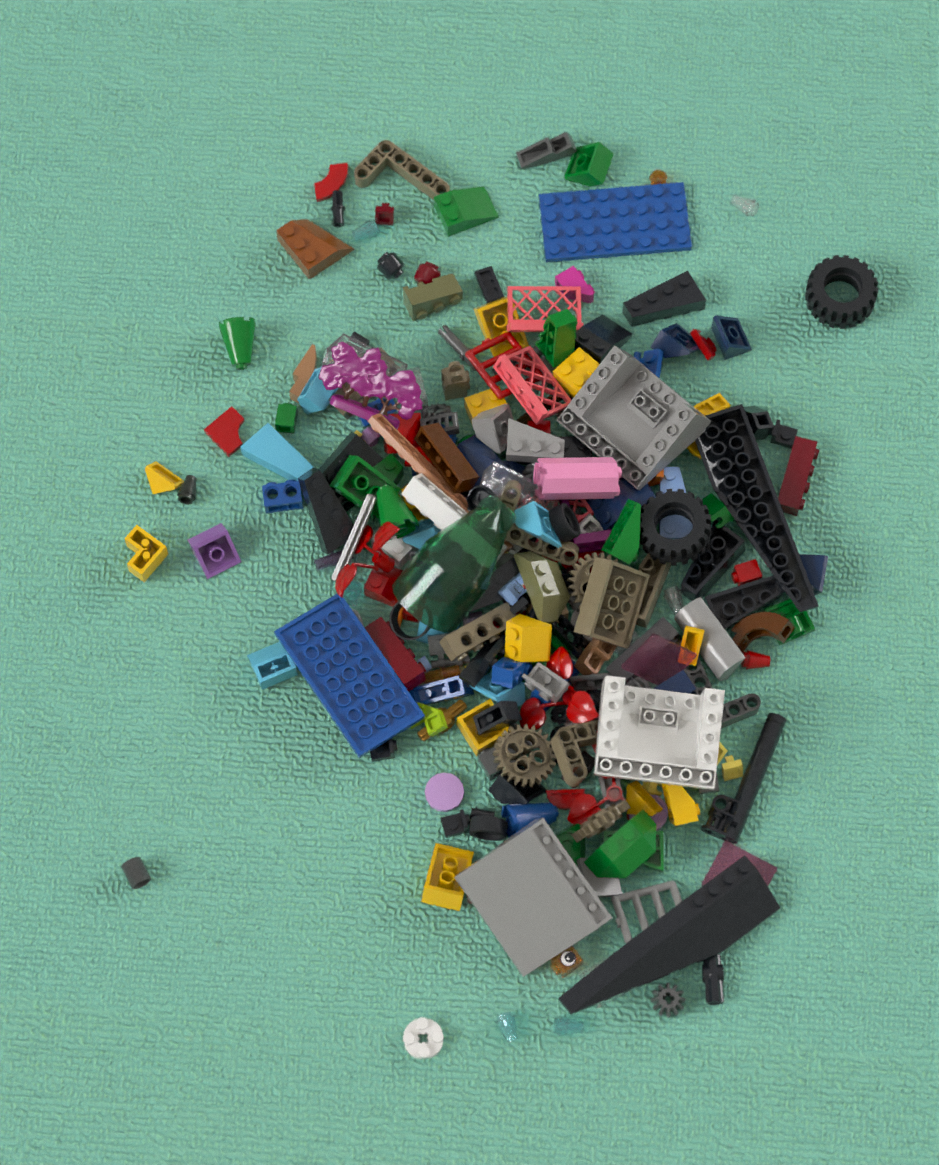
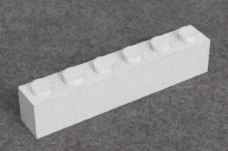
(434, 503)

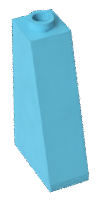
(275, 453)

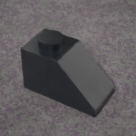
(497, 717)

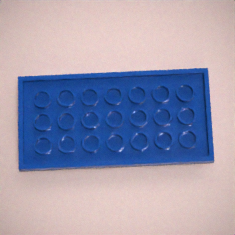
(615, 222)
(349, 675)

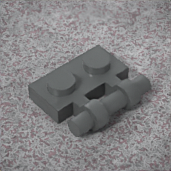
(436, 649)

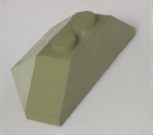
(543, 585)

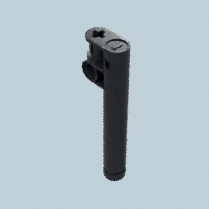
(732, 819)

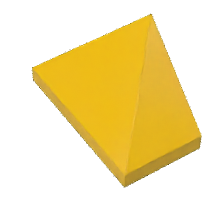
(161, 478)
(692, 641)
(641, 800)

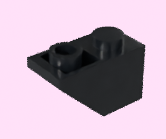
(759, 421)

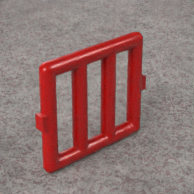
(480, 367)

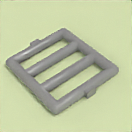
(634, 895)

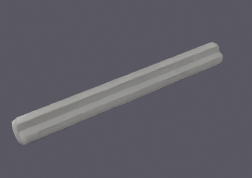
(355, 534)

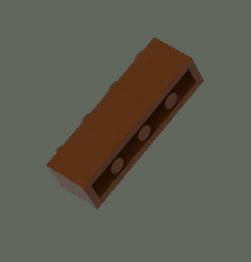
(446, 457)

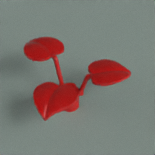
(380, 560)
(580, 708)
(586, 806)

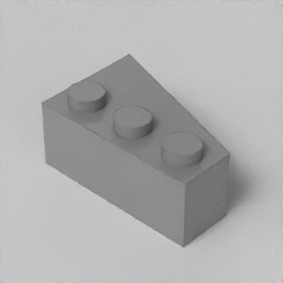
(529, 444)

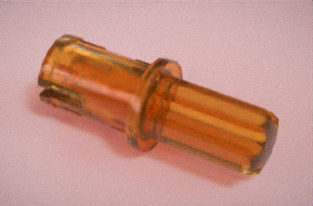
(442, 673)

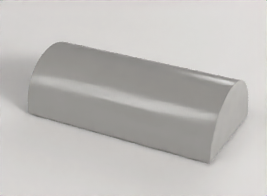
(717, 646)

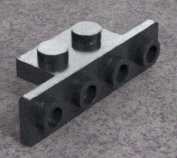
(483, 661)

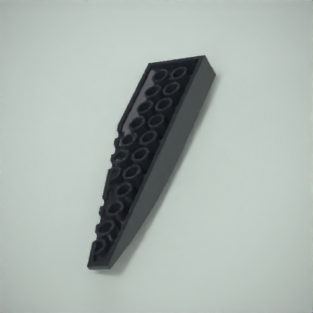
(748, 493)
(685, 935)

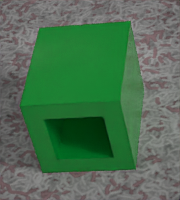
(286, 418)

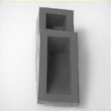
(546, 151)

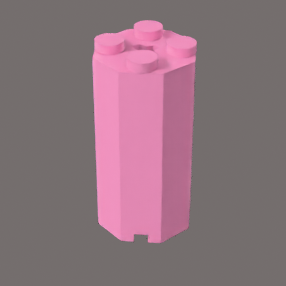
(577, 478)

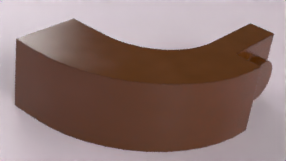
(761, 625)

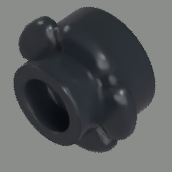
(556, 711)

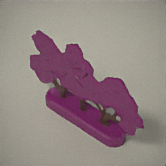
(369, 379)

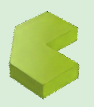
(434, 720)

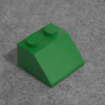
(589, 164)

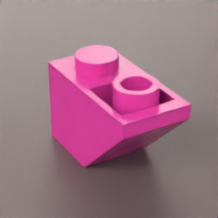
(572, 277)

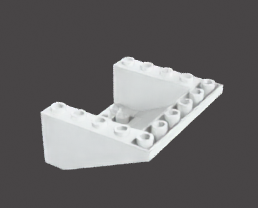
(658, 734)

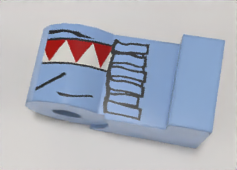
(513, 590)

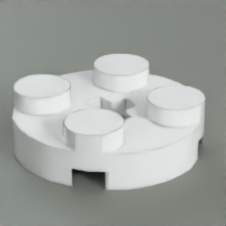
(423, 1050)

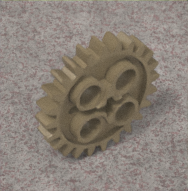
(581, 575)
(516, 740)
(601, 821)

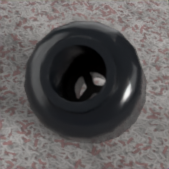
(390, 265)

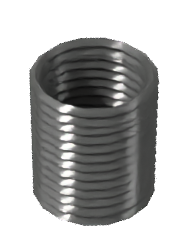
(136, 873)

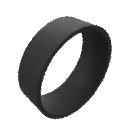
(395, 626)

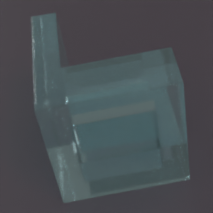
(352, 593)

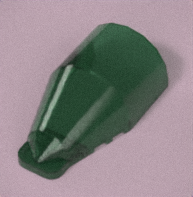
(455, 566)

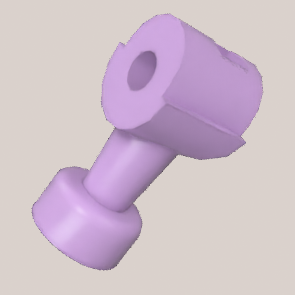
(370, 436)

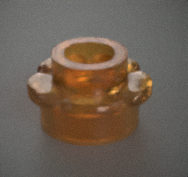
(658, 174)

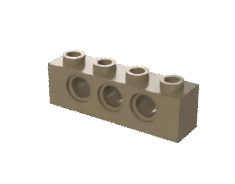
(452, 642)

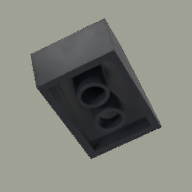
(600, 337)

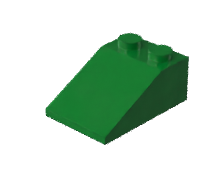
(464, 209)
(357, 480)
(625, 535)

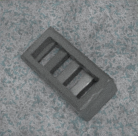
(452, 416)

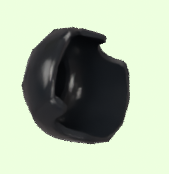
(476, 495)

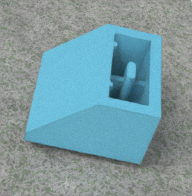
(314, 395)
(272, 665)

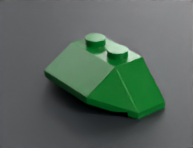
(625, 849)

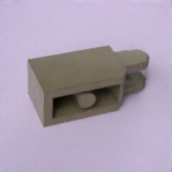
(455, 381)

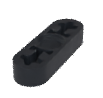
(562, 634)

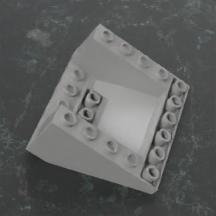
(632, 417)
(533, 896)

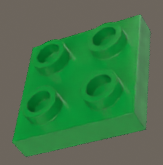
(801, 621)

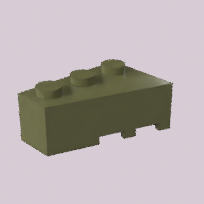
(432, 296)

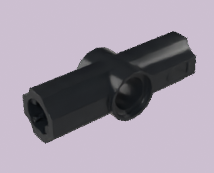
(713, 977)

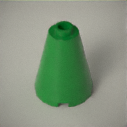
(238, 340)
(394, 510)

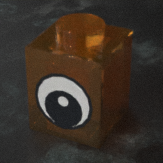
(566, 962)

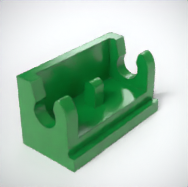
(717, 509)

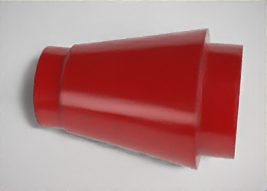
(755, 660)

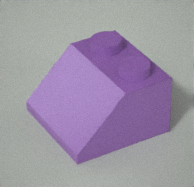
(214, 550)

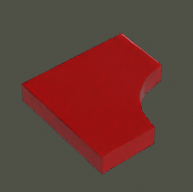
(225, 431)

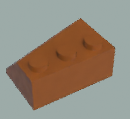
(311, 246)

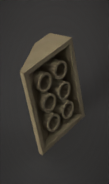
(611, 602)

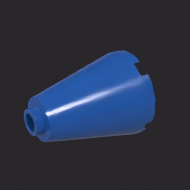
(522, 814)

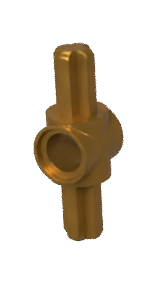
(449, 715)

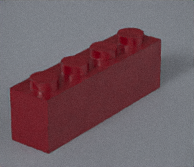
(796, 475)
(396, 654)

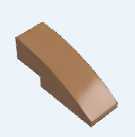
(303, 372)
(594, 657)

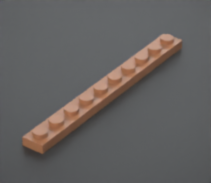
(417, 460)

